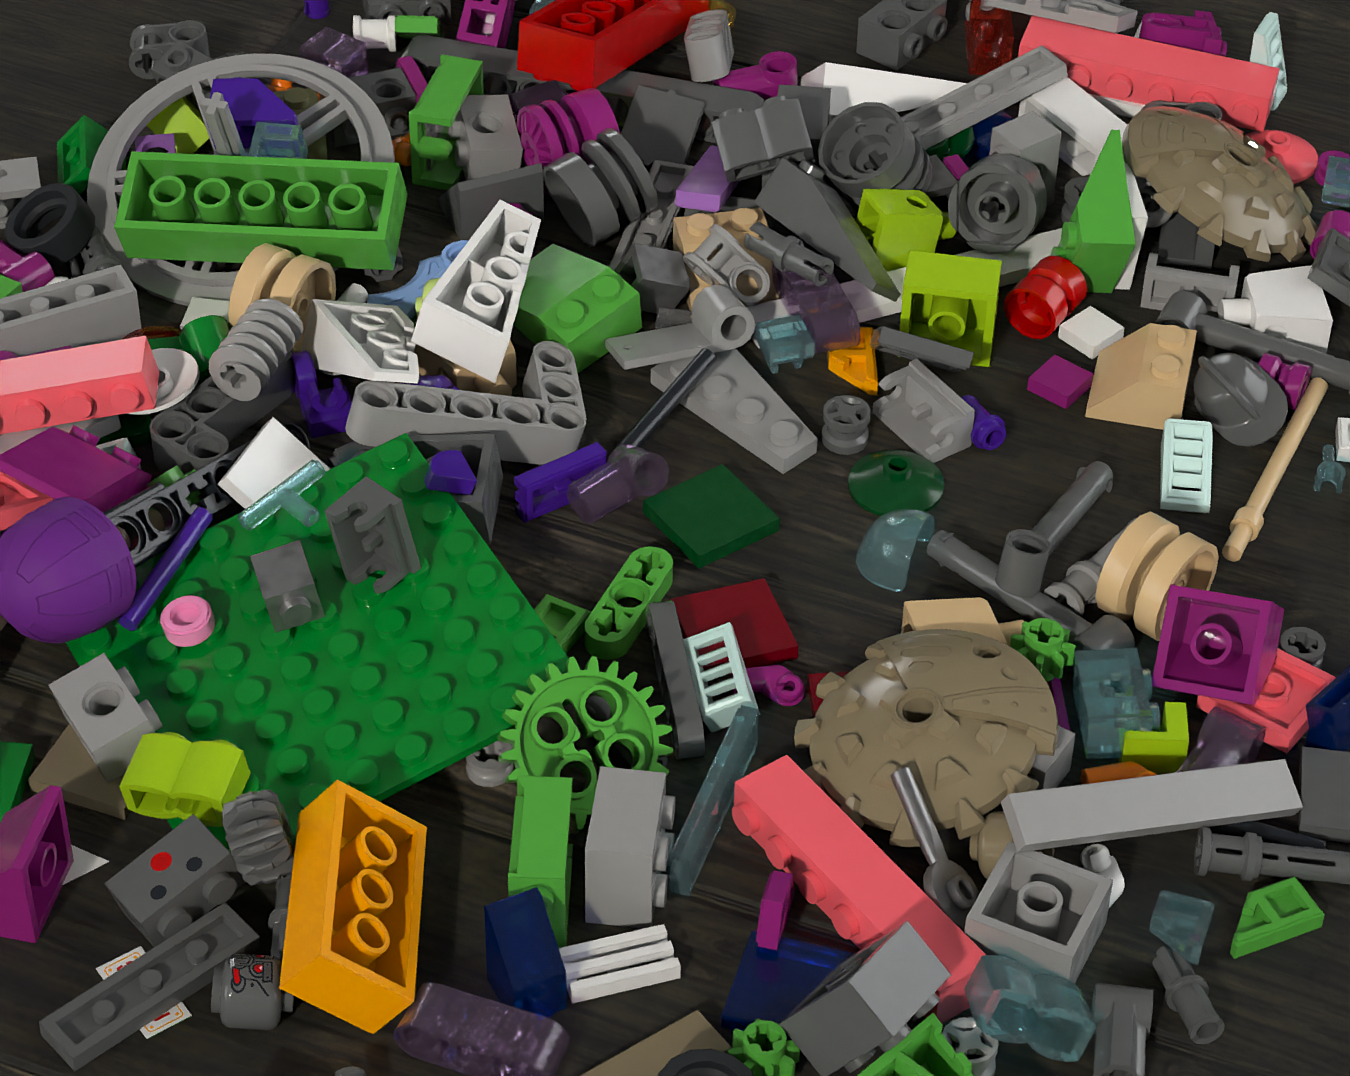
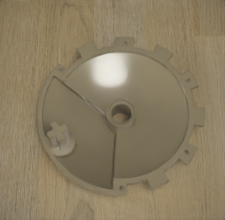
(1219, 182)
(946, 706)

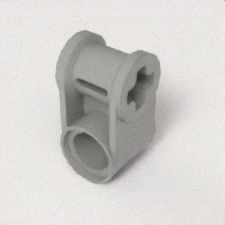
(727, 265)

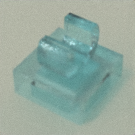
(784, 341)

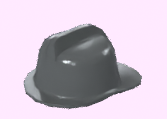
(1239, 399)

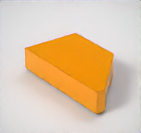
(856, 363)

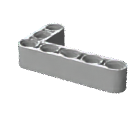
(526, 429)

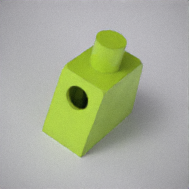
(901, 222)

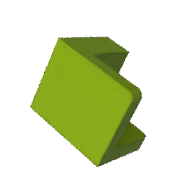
(185, 123)
(1163, 750)

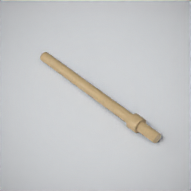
(1250, 518)

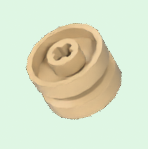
(283, 277)
(1145, 564)

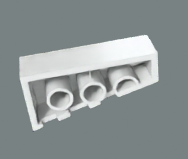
(478, 296)

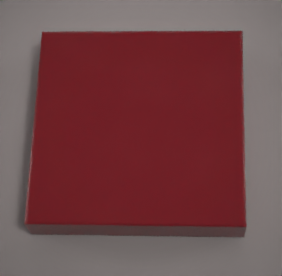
(755, 617)

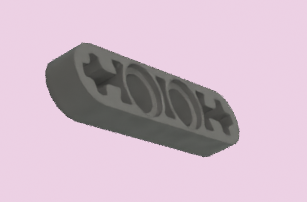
(675, 680)

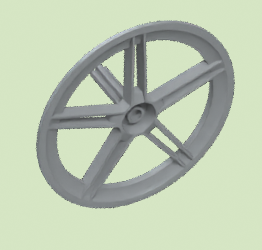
(106, 179)

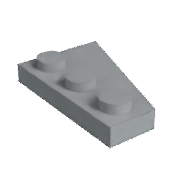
(1087, 13)

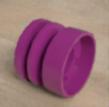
(555, 128)

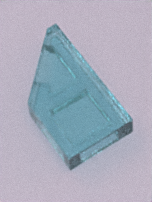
(1182, 923)

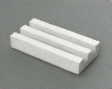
(614, 956)

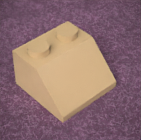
(694, 229)
(1143, 377)

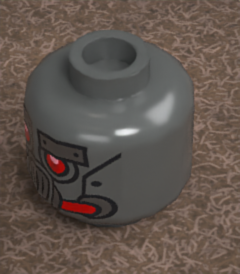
(249, 992)

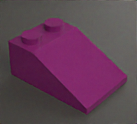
(74, 467)

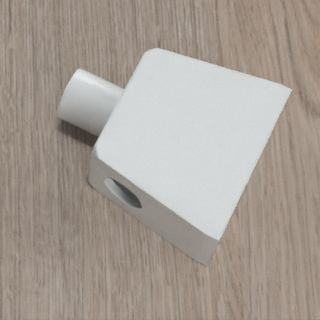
(1282, 306)

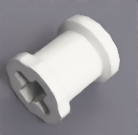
(375, 32)

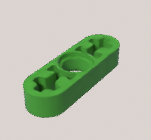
(628, 621)

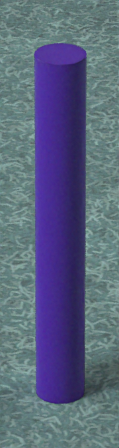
(166, 568)

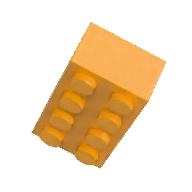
(354, 908)

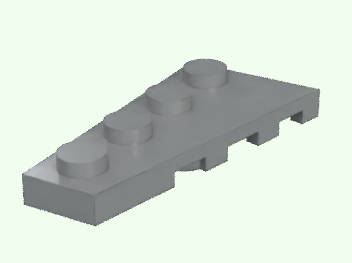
(744, 409)

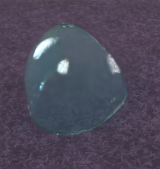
(889, 545)

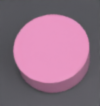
(187, 621)

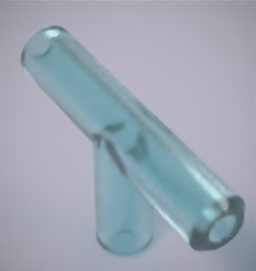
(286, 496)

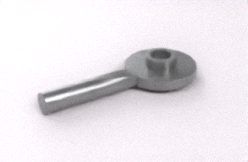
(943, 880)

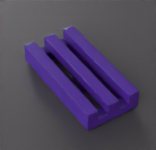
(546, 486)

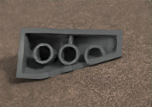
(818, 216)

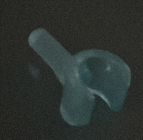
(1329, 470)

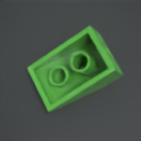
(1101, 227)
(576, 304)

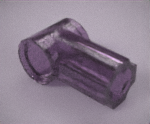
(616, 482)
(1225, 742)

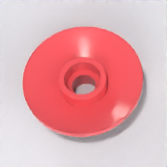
(1291, 150)

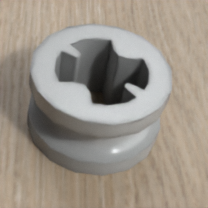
(490, 772)

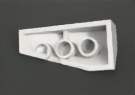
(859, 85)
(361, 341)

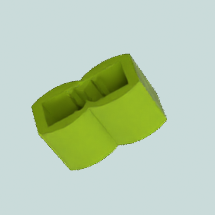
(183, 778)

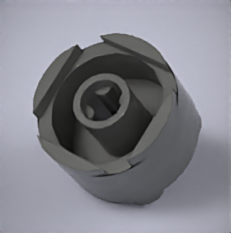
(979, 218)

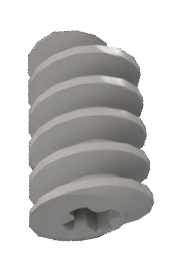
(254, 348)

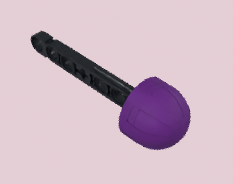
(70, 566)

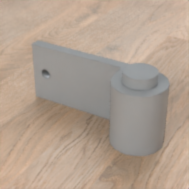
(717, 324)

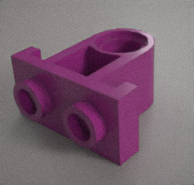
(1188, 32)

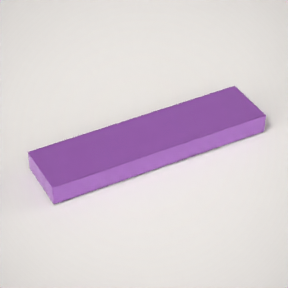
(706, 184)

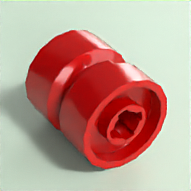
(1045, 297)

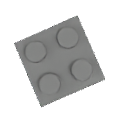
(628, 848)
(1040, 912)

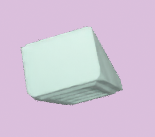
(1268, 51)
(1186, 463)
(720, 712)

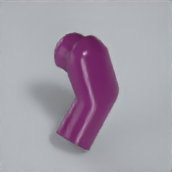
(776, 684)

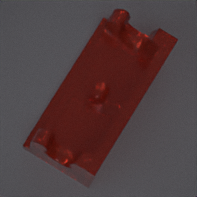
(988, 38)

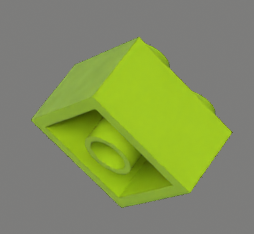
(952, 301)

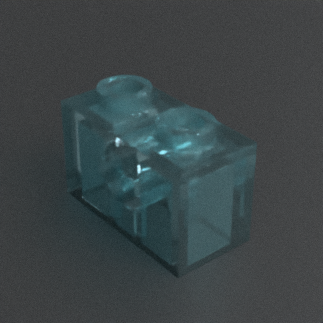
(1112, 699)

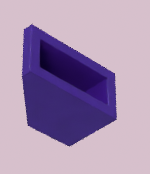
(252, 103)

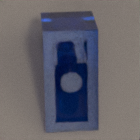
(524, 955)

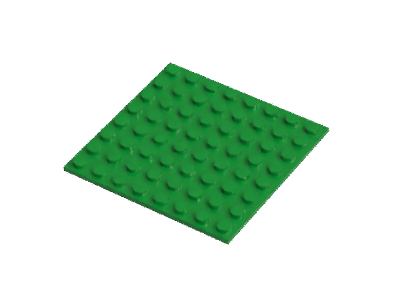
(373, 687)

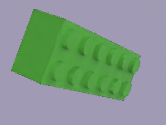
(231, 204)

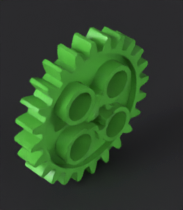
(629, 724)

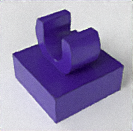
(325, 409)

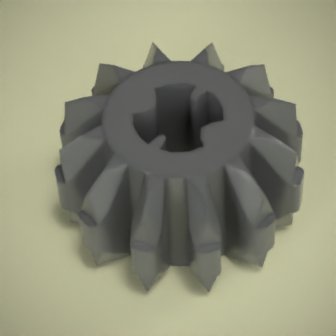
(259, 836)

